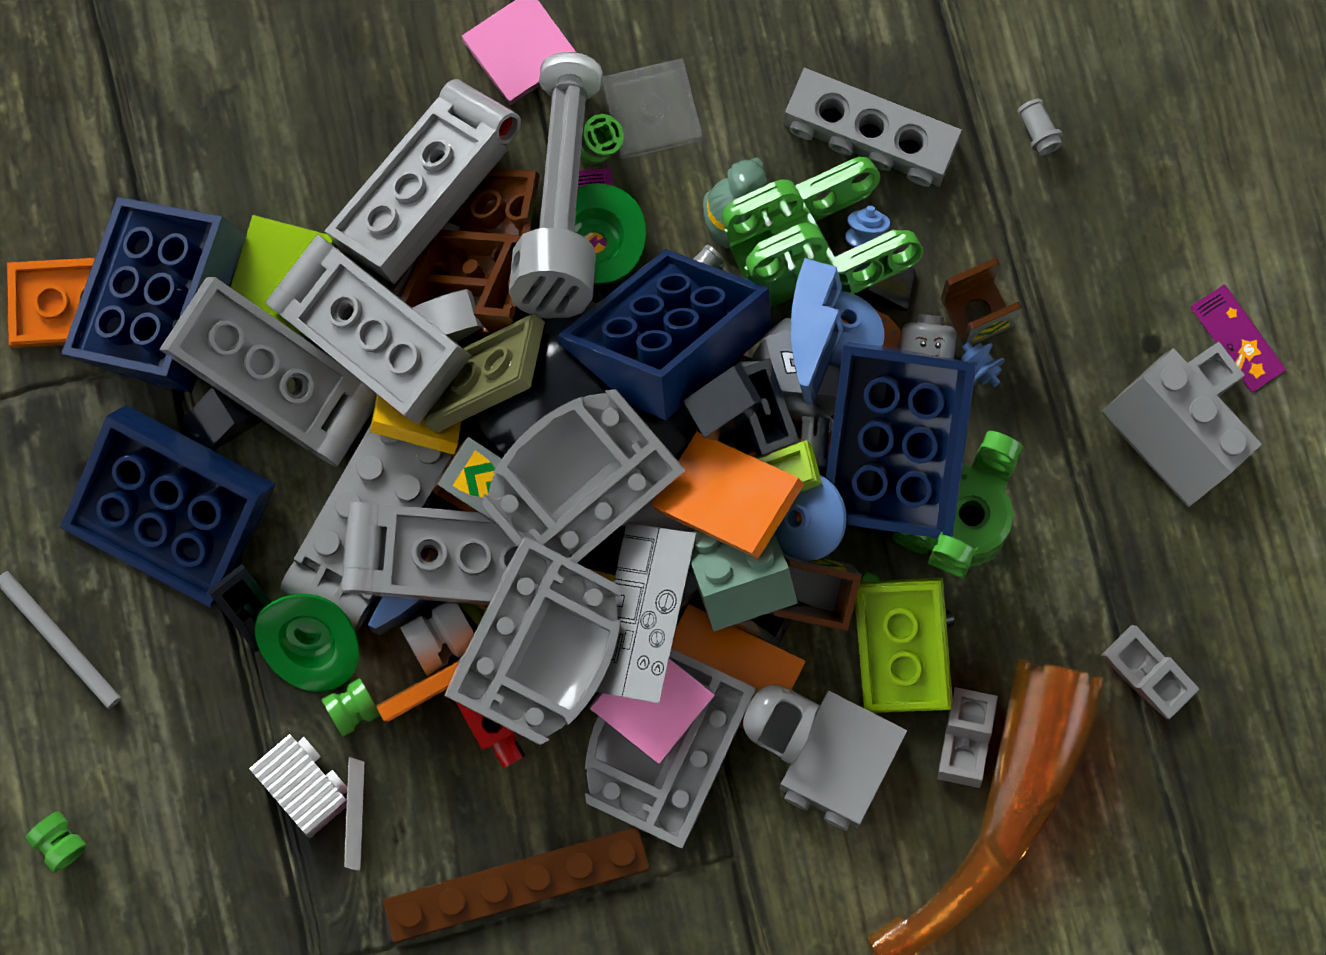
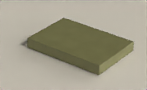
(496, 371)

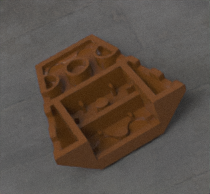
(477, 250)

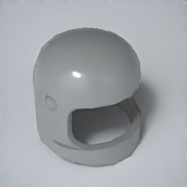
(780, 721)

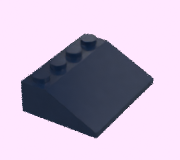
(150, 278)
(669, 331)
(900, 438)
(166, 503)

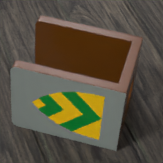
(978, 285)
(468, 477)
(845, 600)

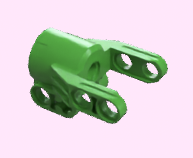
(776, 241)
(981, 489)

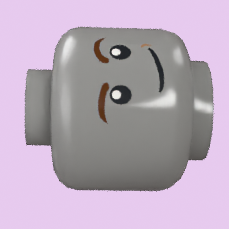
(929, 336)

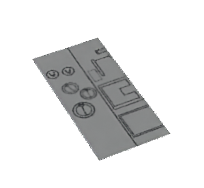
(651, 585)

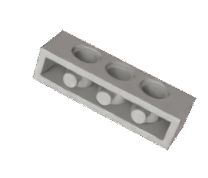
(858, 108)

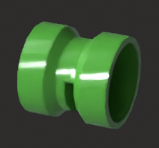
(594, 148)
(351, 707)
(56, 842)

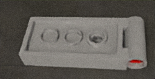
(424, 180)
(383, 339)
(254, 358)
(378, 473)
(387, 545)

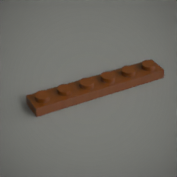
(515, 885)

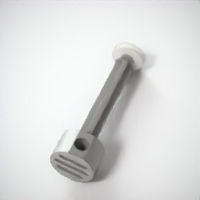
(553, 263)

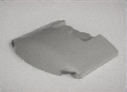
(579, 475)
(539, 644)
(668, 794)

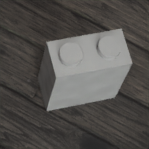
(842, 761)

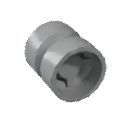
(438, 637)

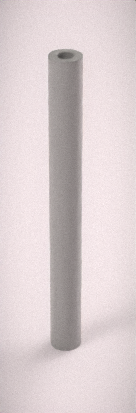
(58, 640)

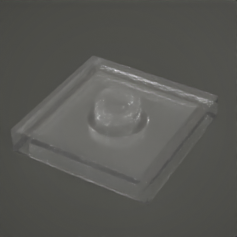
(653, 107)

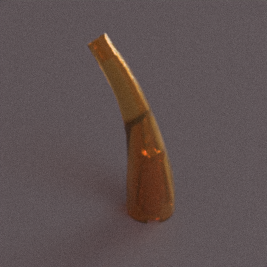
(1037, 755)

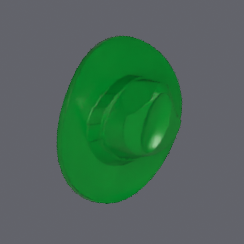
(620, 221)
(308, 641)

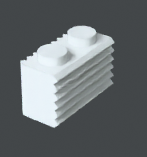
(300, 785)

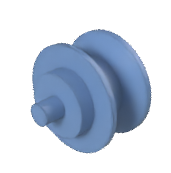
(866, 225)
(986, 367)

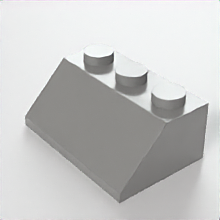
(1181, 427)

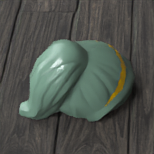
(742, 179)

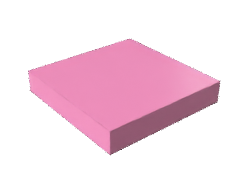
(515, 45)
(656, 725)

